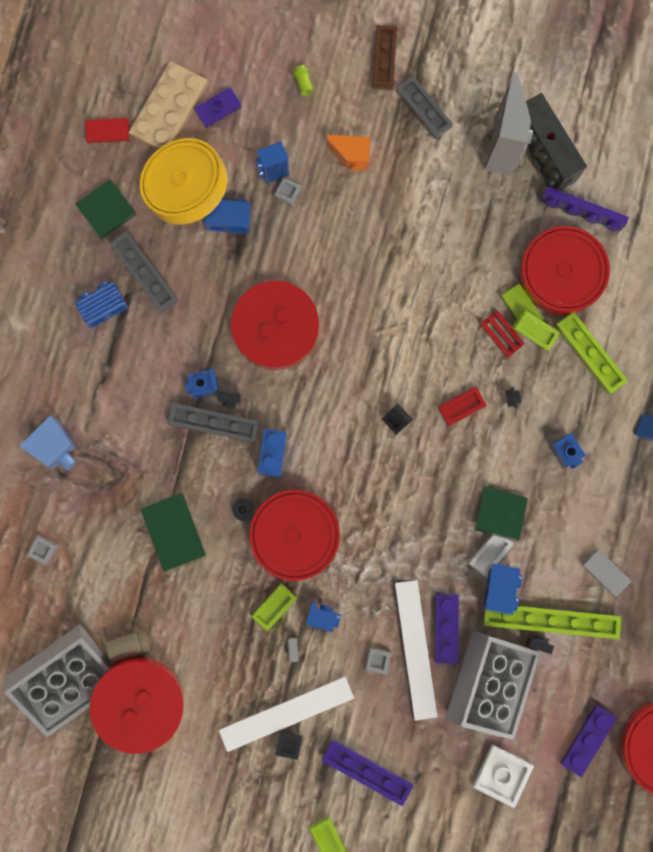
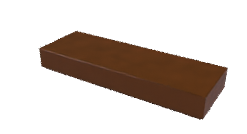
(384, 57)

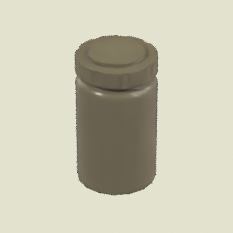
(128, 646)

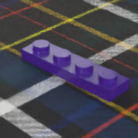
(591, 212)
(367, 772)

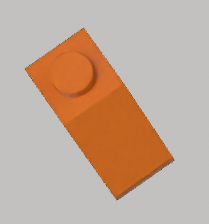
(350, 151)

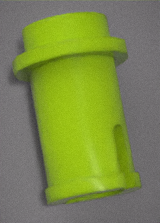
(303, 80)

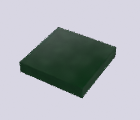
(105, 209)
(501, 514)

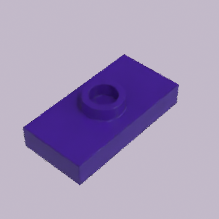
(218, 107)

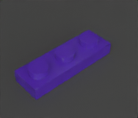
(446, 628)
(588, 740)

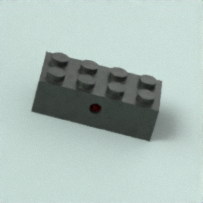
(552, 147)

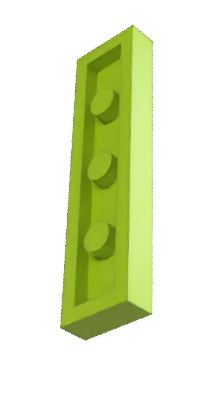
(591, 353)

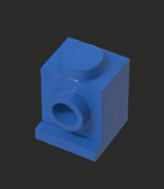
(209, 388)
(560, 449)
(323, 617)

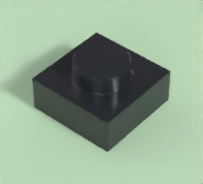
(229, 400)
(397, 419)
(540, 643)
(289, 745)

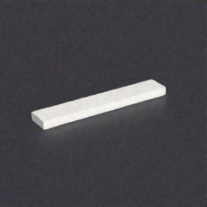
(415, 650)
(286, 714)

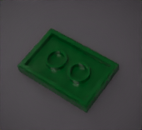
(173, 532)

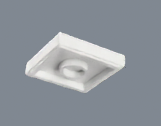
(502, 776)

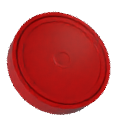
(564, 270)
(275, 325)
(294, 535)
(137, 705)
(637, 746)

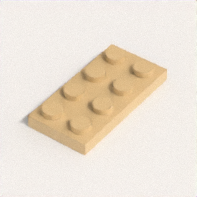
(168, 106)

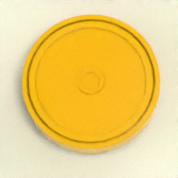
(183, 181)

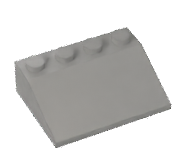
(510, 130)
(57, 681)
(492, 685)

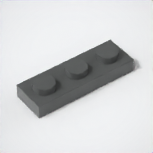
(424, 107)

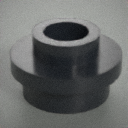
(513, 397)
(250, 509)

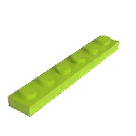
(557, 622)

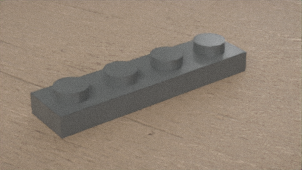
(144, 272)
(213, 423)

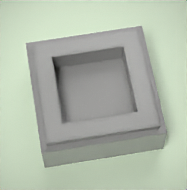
(287, 192)
(42, 550)
(293, 649)
(378, 661)

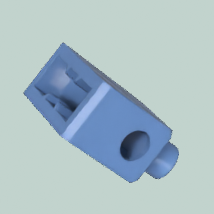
(51, 445)

